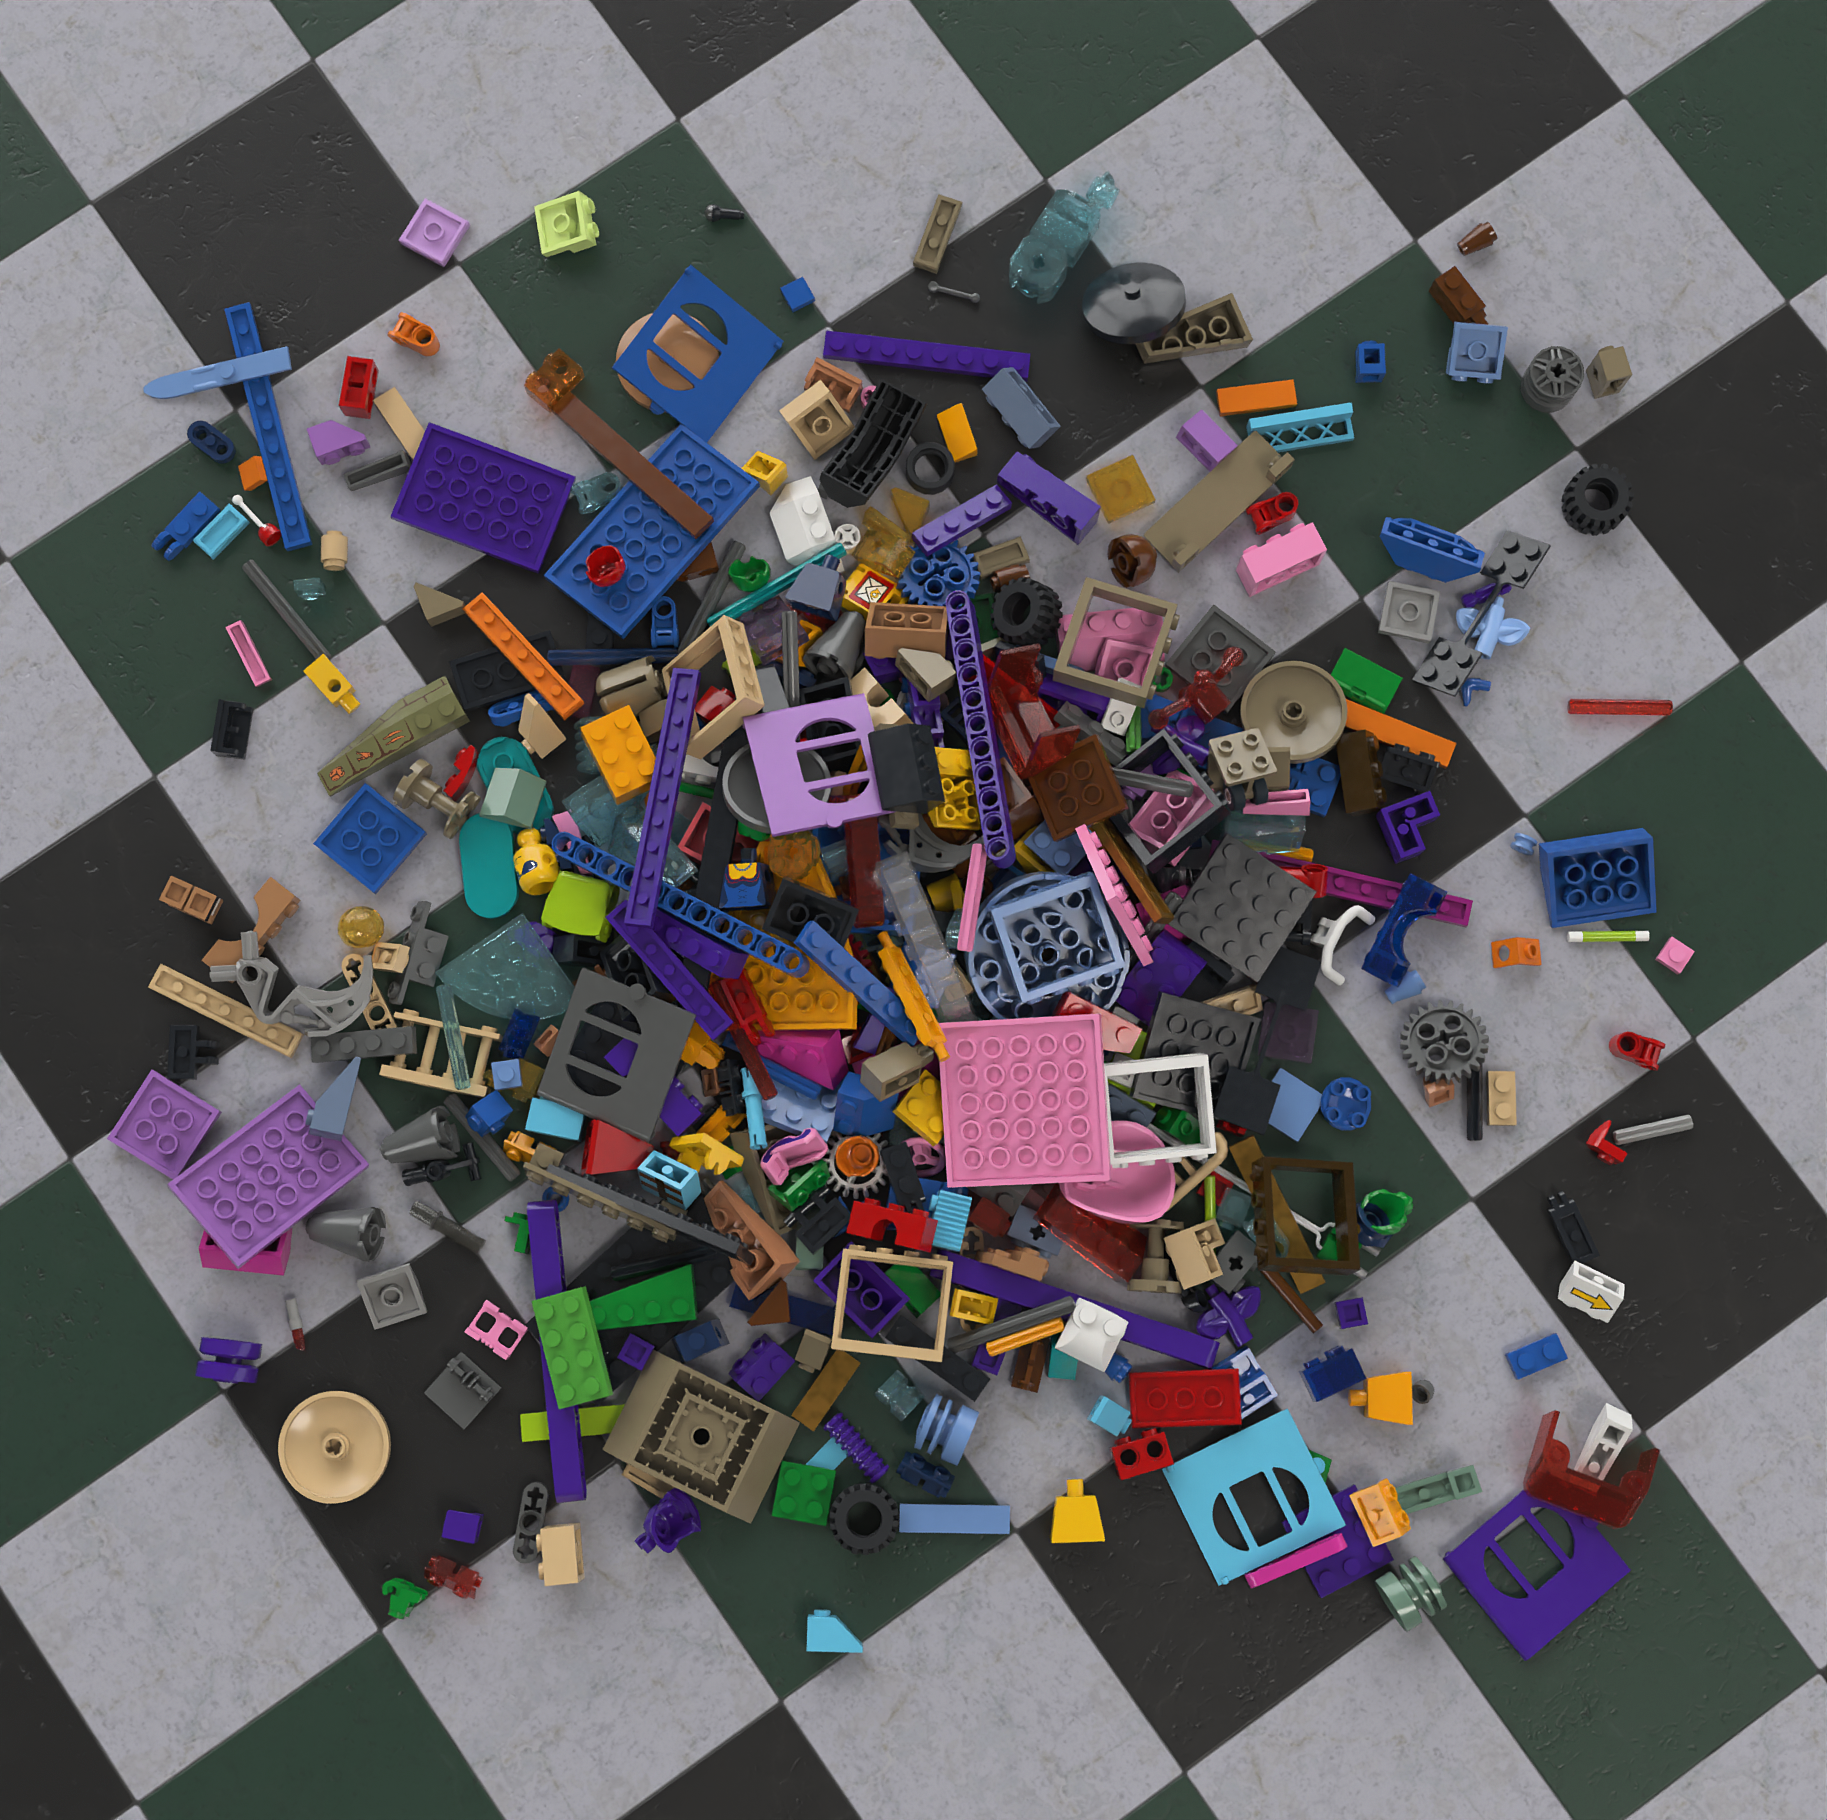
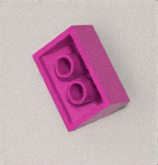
(269, 1261)

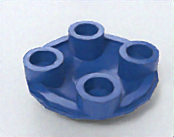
(1346, 1104)

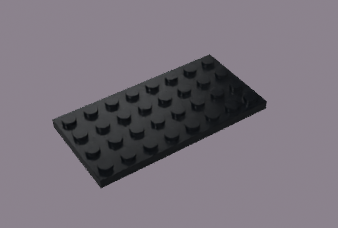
(710, 1281)

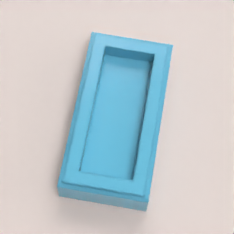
(221, 531)

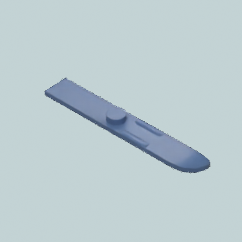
(220, 374)

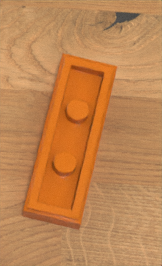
(1256, 397)

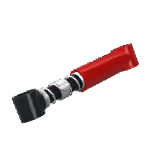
(1173, 877)

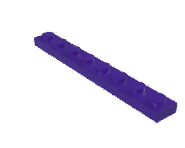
(922, 355)

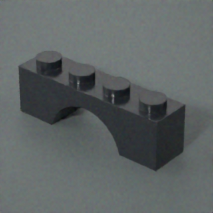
(951, 1369)

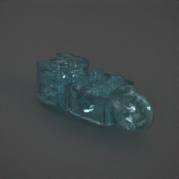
(1059, 238)

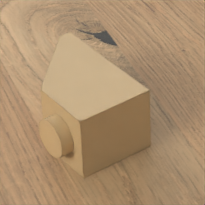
(538, 729)

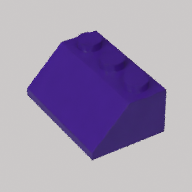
(1058, 693)
(870, 1295)

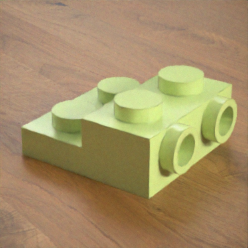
(566, 224)

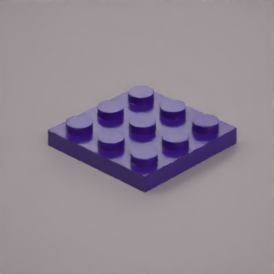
(1350, 1563)

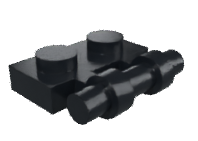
(823, 1225)

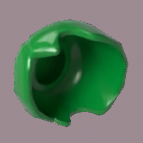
(750, 575)

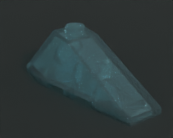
(596, 810)
(626, 840)

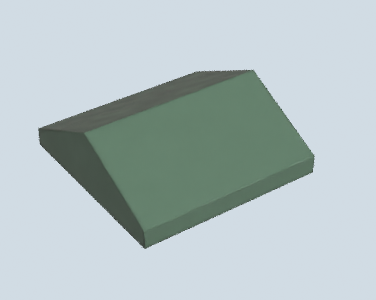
(513, 797)

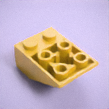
(959, 791)

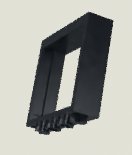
(1138, 762)

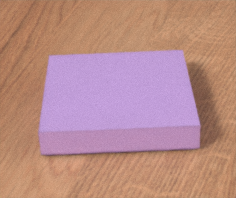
(434, 232)

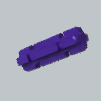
(1481, 595)

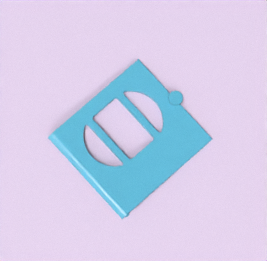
(1255, 1449)

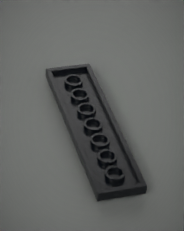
(682, 1224)

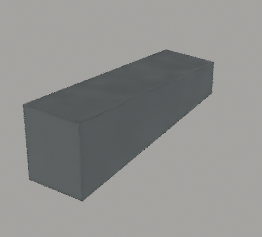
(378, 471)

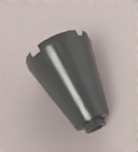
(837, 648)
(423, 1139)
(349, 1231)

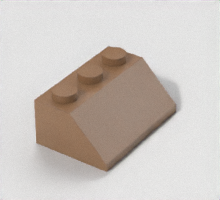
(905, 626)

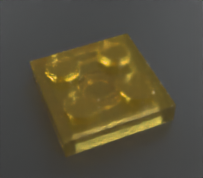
(1120, 489)

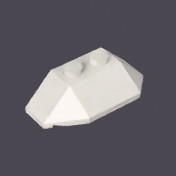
(802, 523)

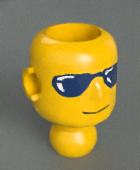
(535, 863)

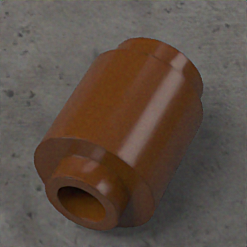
(1006, 574)

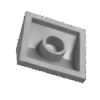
(392, 1296)

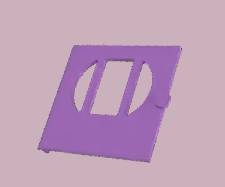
(779, 774)

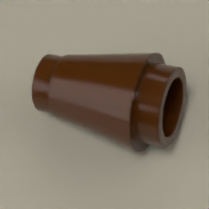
(1479, 238)

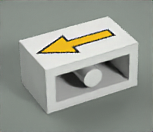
(1591, 1292)

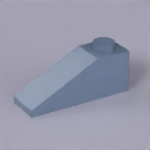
(332, 1107)

